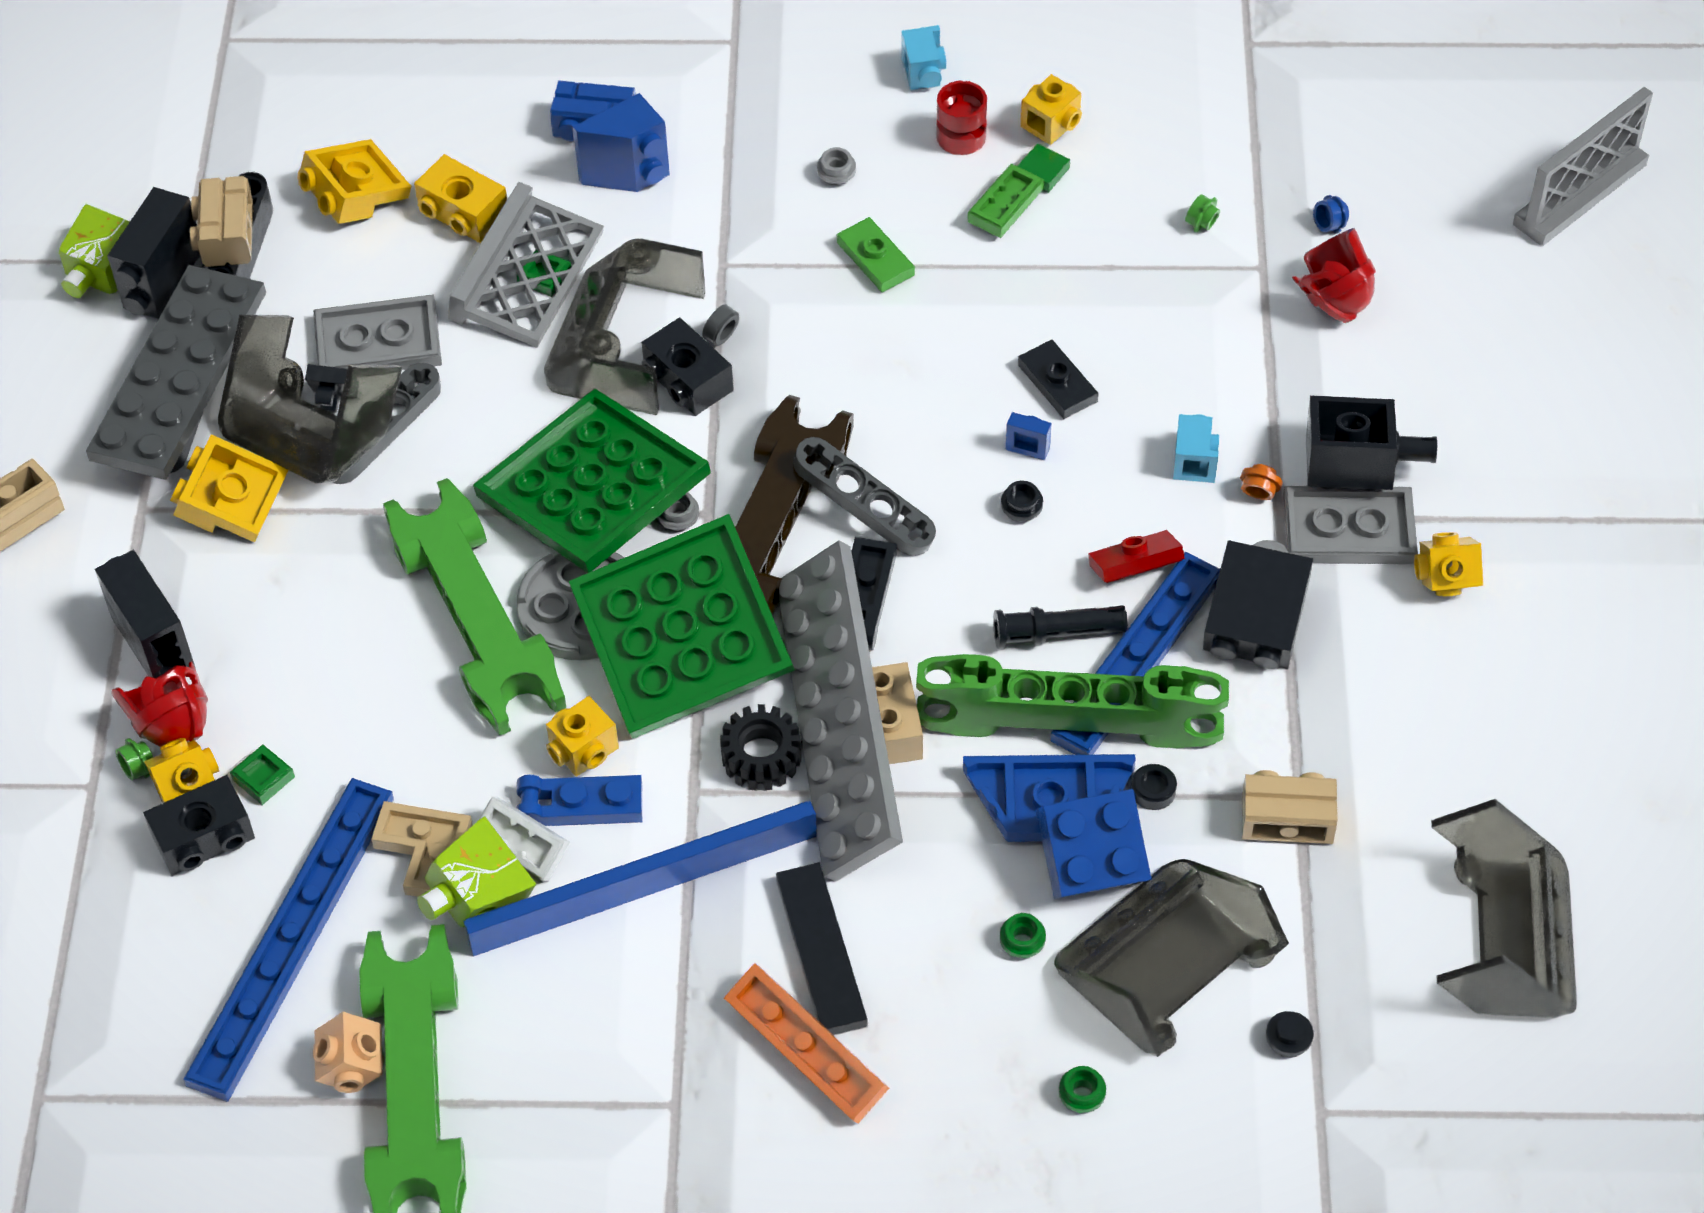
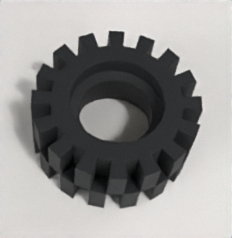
(756, 726)

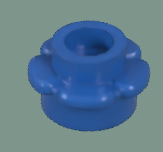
(1331, 214)

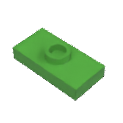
(1005, 200)
(875, 254)

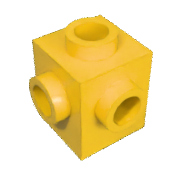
(1051, 109)
(1449, 563)
(581, 736)
(175, 757)

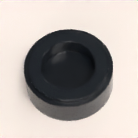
(1154, 786)

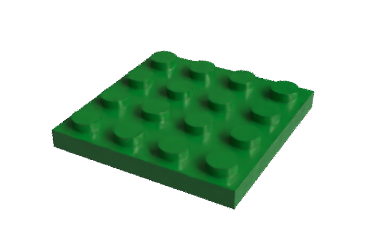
(592, 480)
(681, 626)

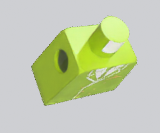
(86, 251)
(474, 876)

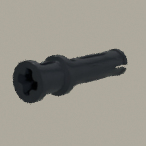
(1038, 625)

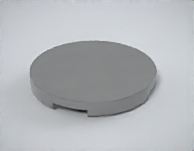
(550, 608)

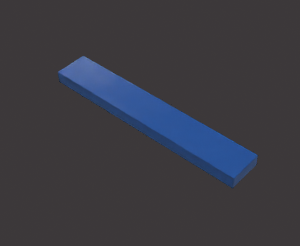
(1150, 636)

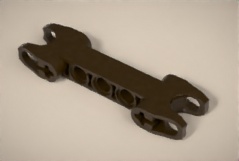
(780, 489)

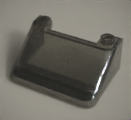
(1169, 945)

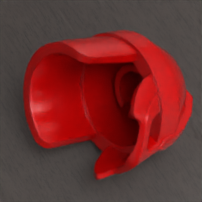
(1339, 276)
(166, 706)

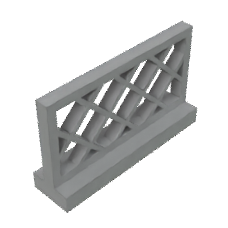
(1586, 170)
(492, 259)

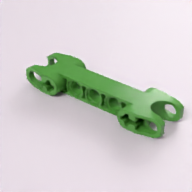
(501, 661)
(1152, 705)
(408, 998)

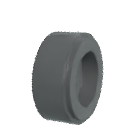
(720, 325)

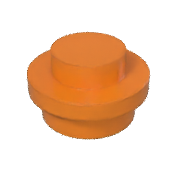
(1260, 481)

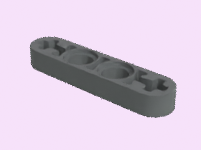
(423, 395)
(868, 490)

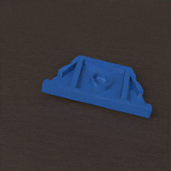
(1020, 784)

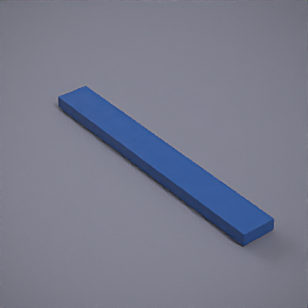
(640, 878)
(287, 942)

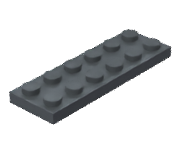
(175, 373)

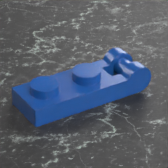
(582, 799)

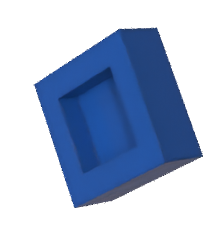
(1028, 435)

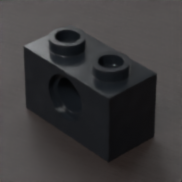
(688, 366)
(209, 805)

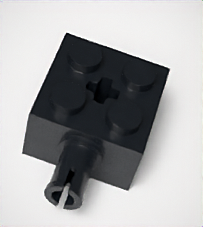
(1357, 443)

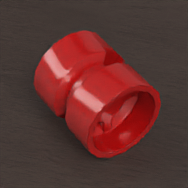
(961, 117)

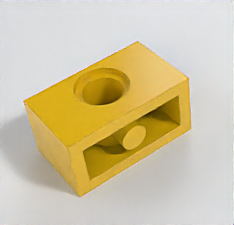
(460, 197)

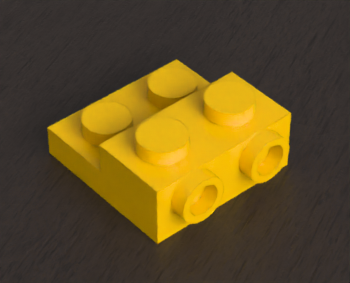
(351, 180)
(228, 489)

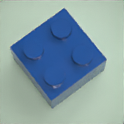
(1093, 844)

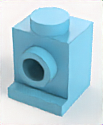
(923, 57)
(1196, 449)

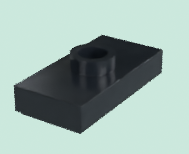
(1058, 379)

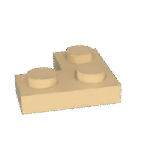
(418, 833)

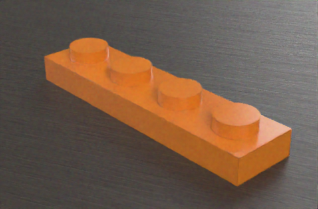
(806, 1043)

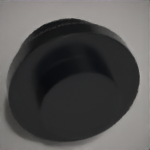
(1022, 501)
(1289, 1034)

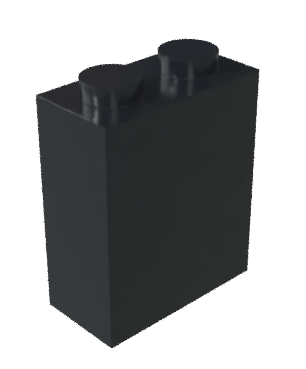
(153, 252)
(1257, 605)
(143, 615)

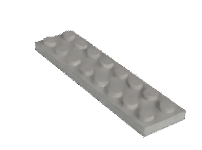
(838, 713)

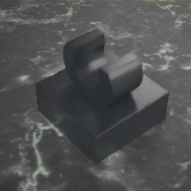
(327, 384)

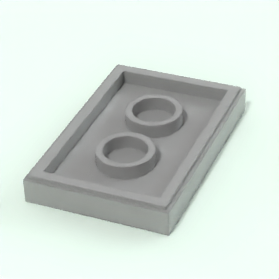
(379, 333)
(1350, 525)

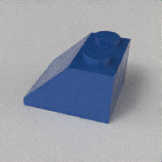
(622, 147)

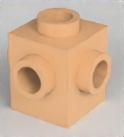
(348, 1052)

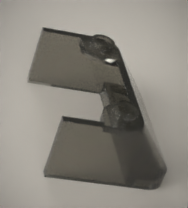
(588, 353)
(268, 417)
(1521, 915)

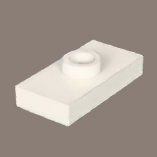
(530, 841)

